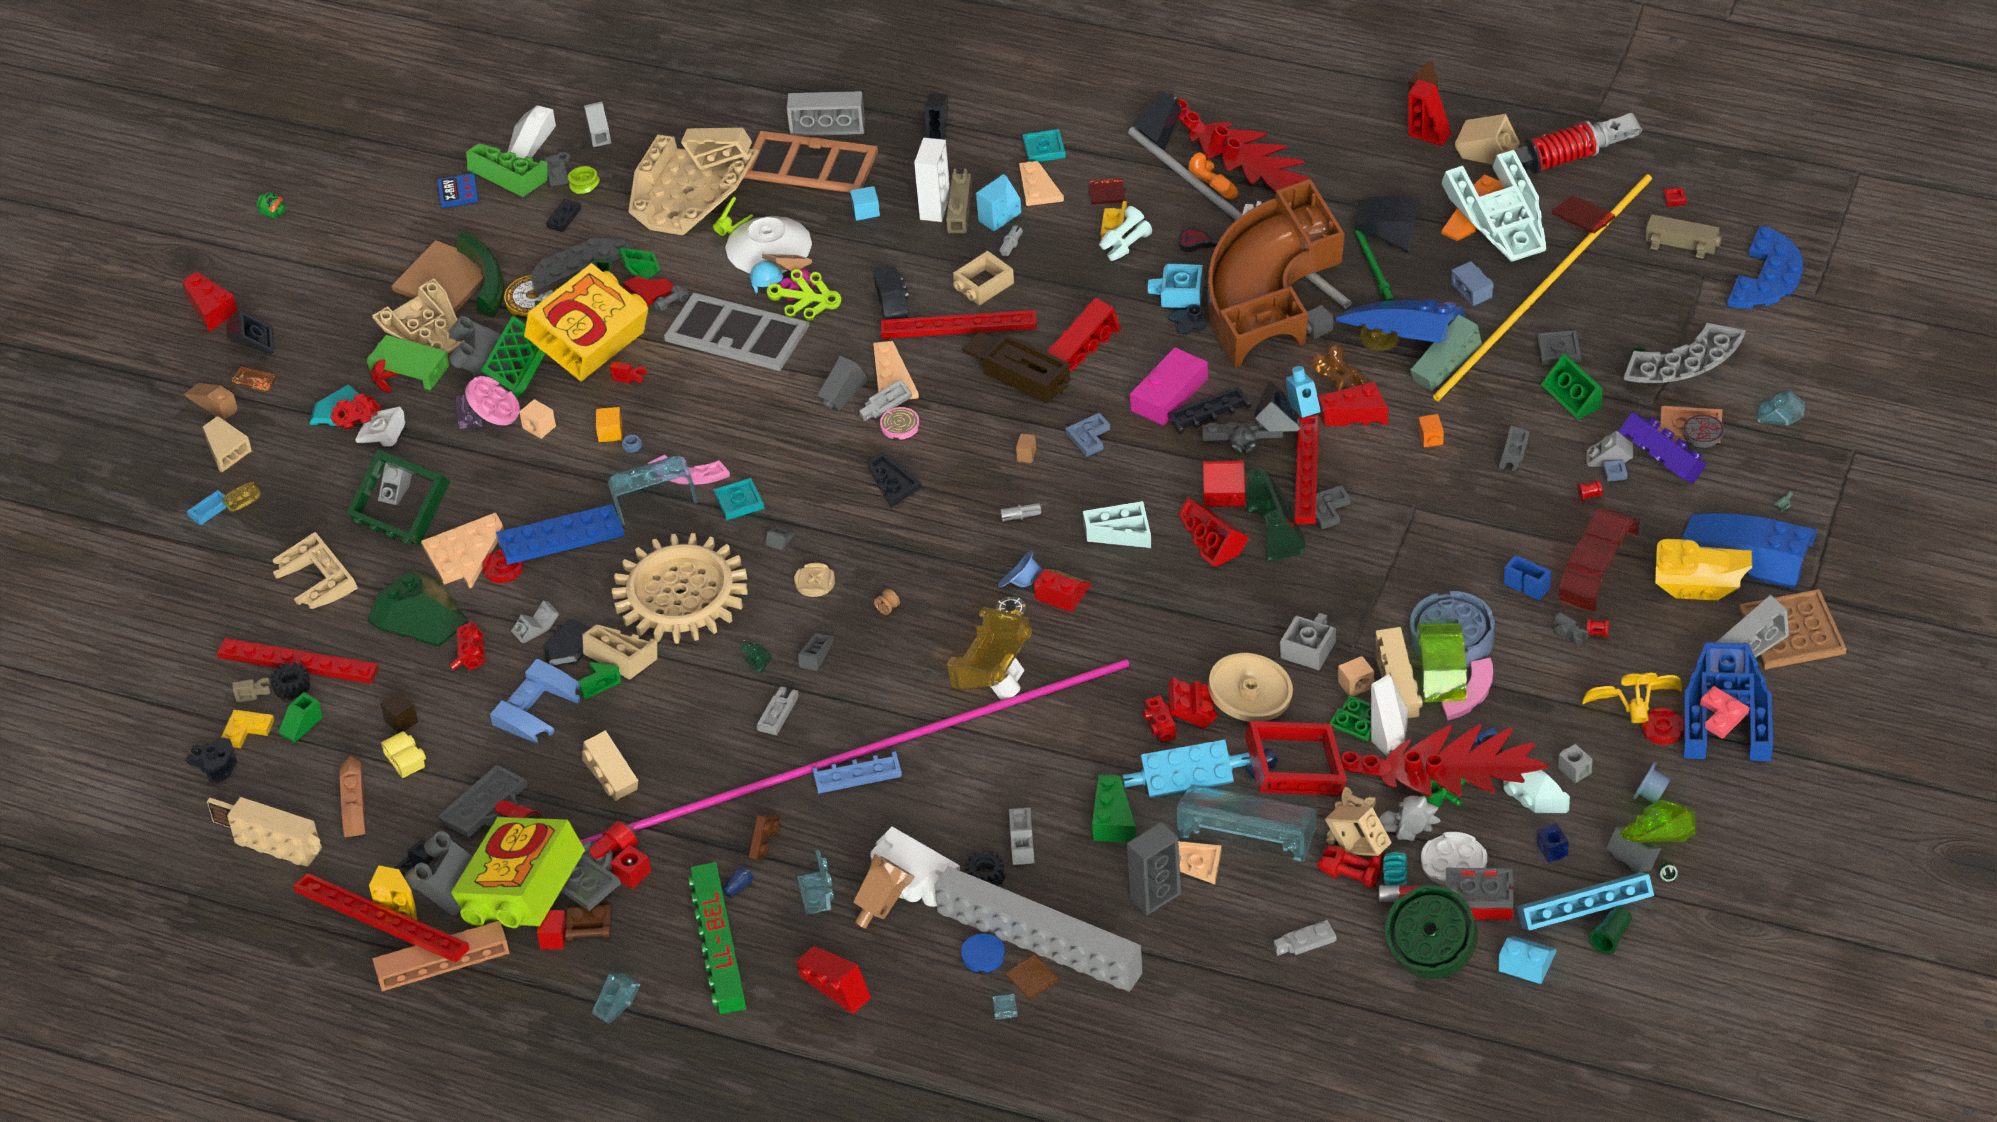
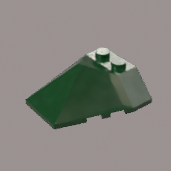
(417, 608)

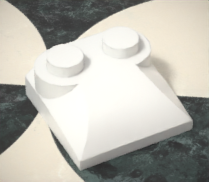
(383, 427)

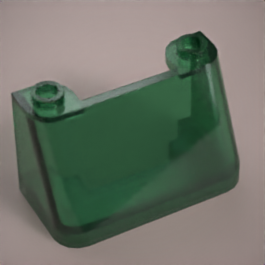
(1283, 535)

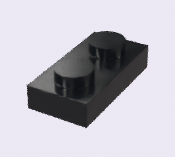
(563, 215)

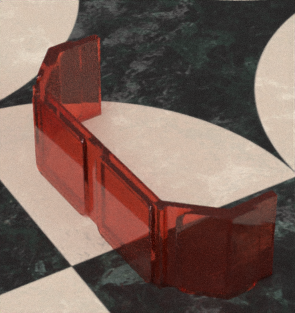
(1593, 556)

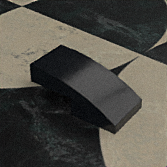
(416, 855)

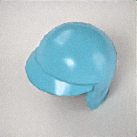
(765, 274)

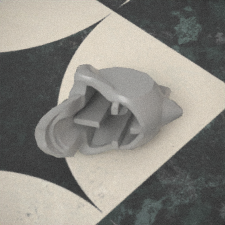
(1413, 817)

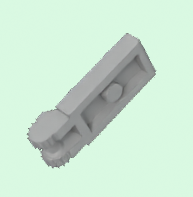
(777, 711)

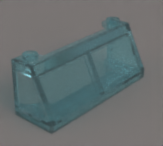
(1248, 817)

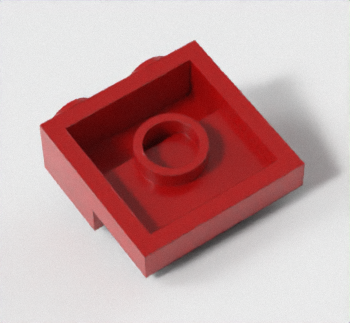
(1191, 702)

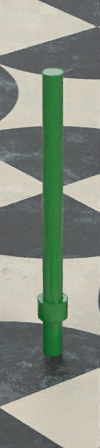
(1384, 286)

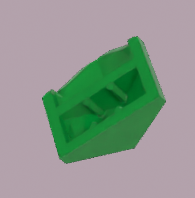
(640, 262)

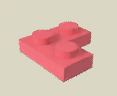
(1727, 711)

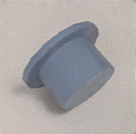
(1652, 785)

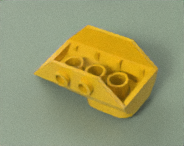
(1698, 571)

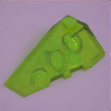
(1662, 823)

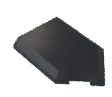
(566, 644)

